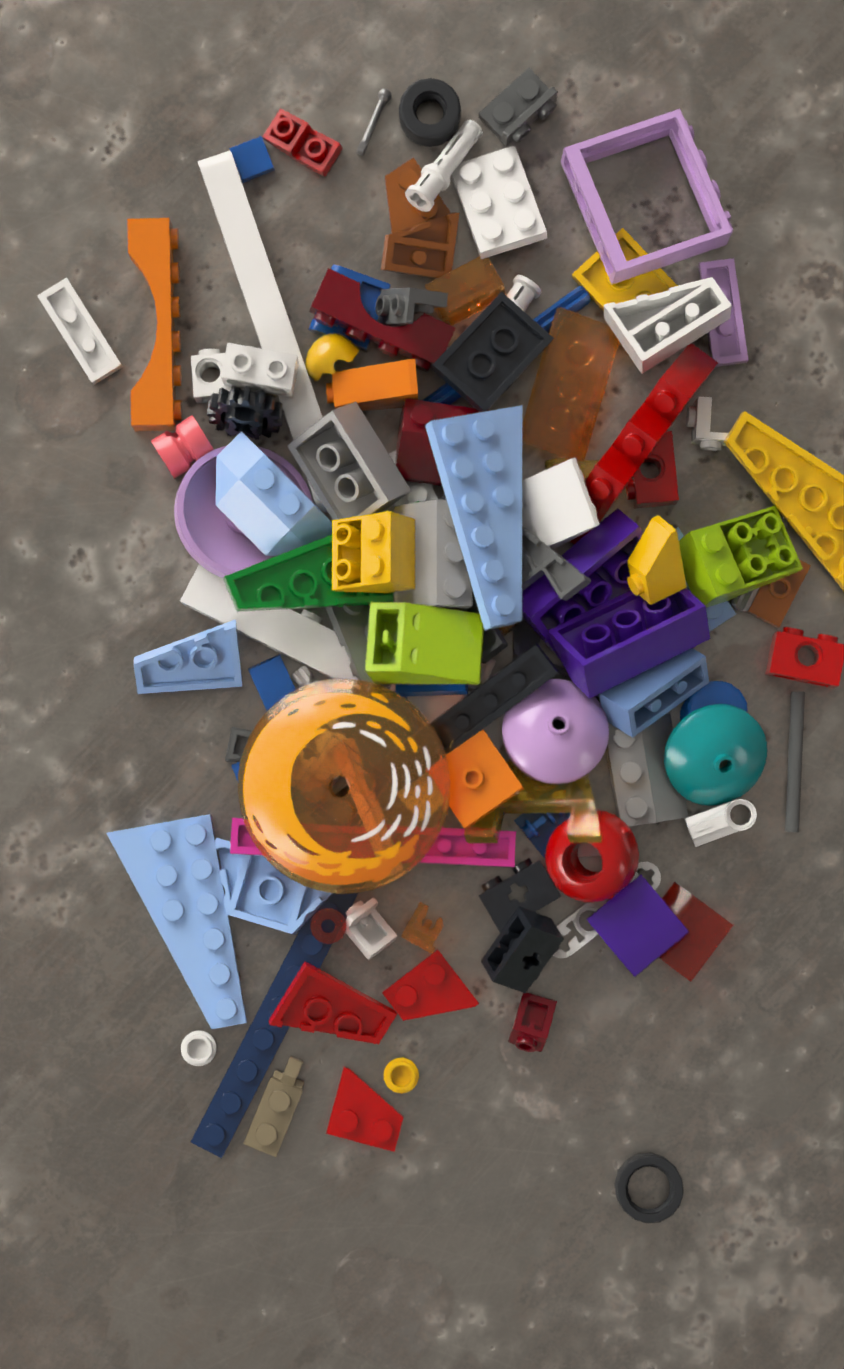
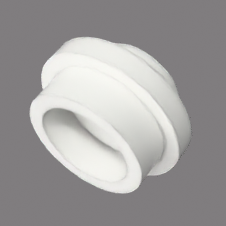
(198, 1048)

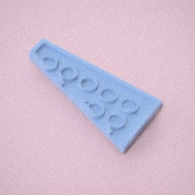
(182, 889)

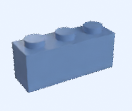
(654, 692)

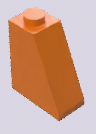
(374, 386)

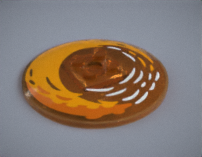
(394, 778)

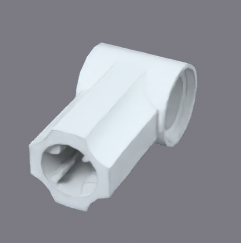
(717, 822)

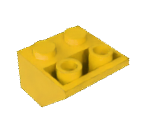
(373, 553)

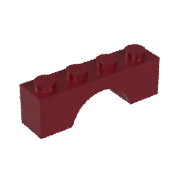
(340, 304)

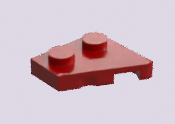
(429, 990)
(363, 1114)

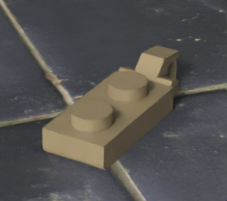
(276, 1109)

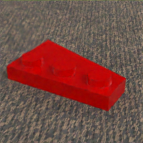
(331, 1006)

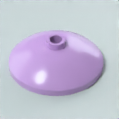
(551, 753)

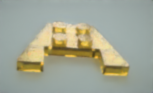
(543, 797)

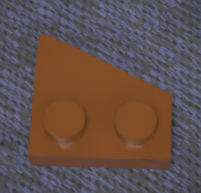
(401, 211)
(422, 248)

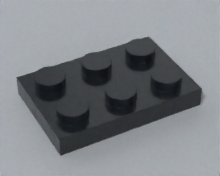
(492, 353)

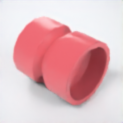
(182, 447)

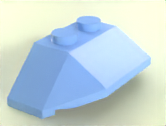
(265, 500)

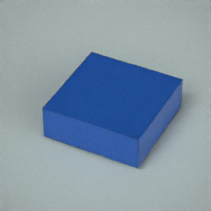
(252, 159)

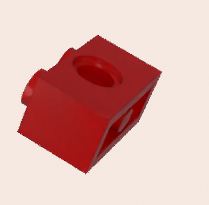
(661, 489)
(784, 660)

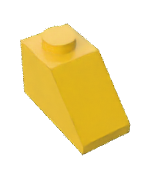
(656, 563)

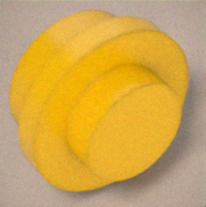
(401, 1075)

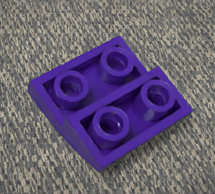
(638, 925)

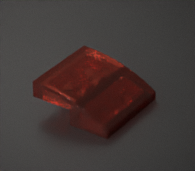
(705, 929)

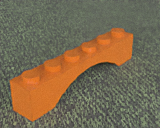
(154, 395)

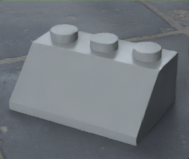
(348, 464)
(439, 562)
(639, 776)

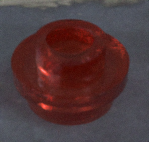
(340, 925)

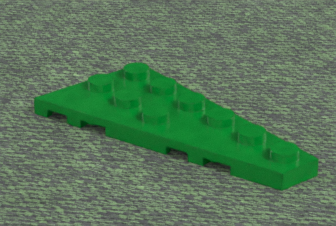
(293, 582)

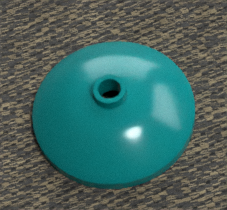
(703, 742)

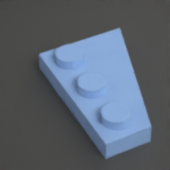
(192, 663)

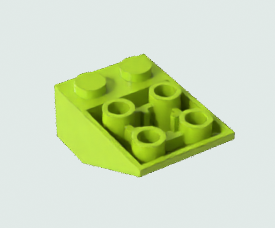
(737, 556)
(423, 644)

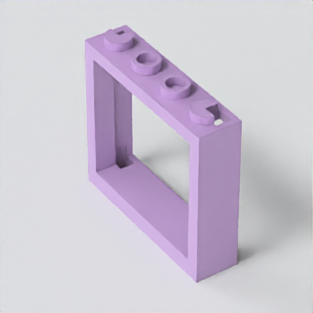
(694, 165)

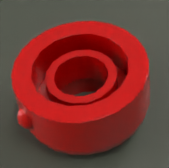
(618, 855)

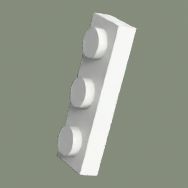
(79, 331)

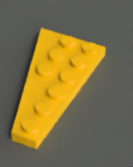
(798, 485)

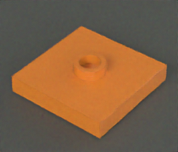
(479, 779)

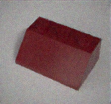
(413, 450)

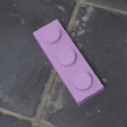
(727, 340)

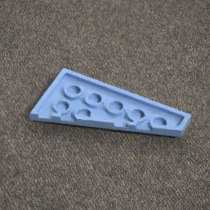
(483, 488)

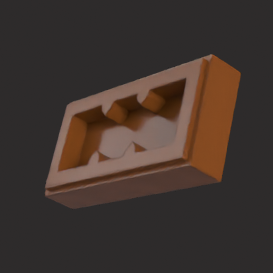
(776, 598)

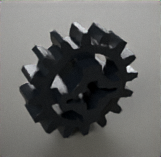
(245, 412)

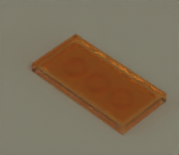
(570, 385)

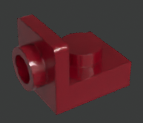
(532, 1022)

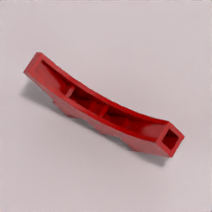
(647, 428)

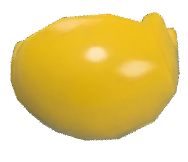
(326, 352)

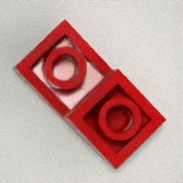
(302, 142)

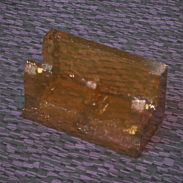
(468, 290)
(422, 935)

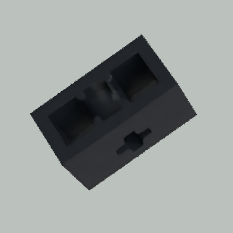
(539, 894)
(522, 950)

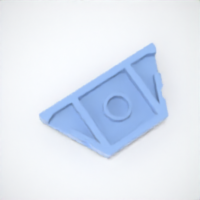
(264, 894)

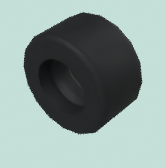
(429, 90)

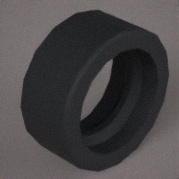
(675, 1195)

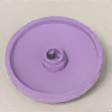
(206, 530)

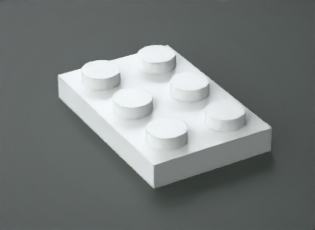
(498, 202)

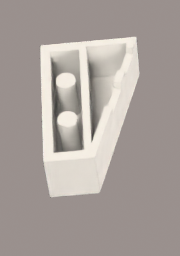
(667, 321)

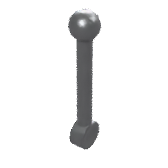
(384, 96)

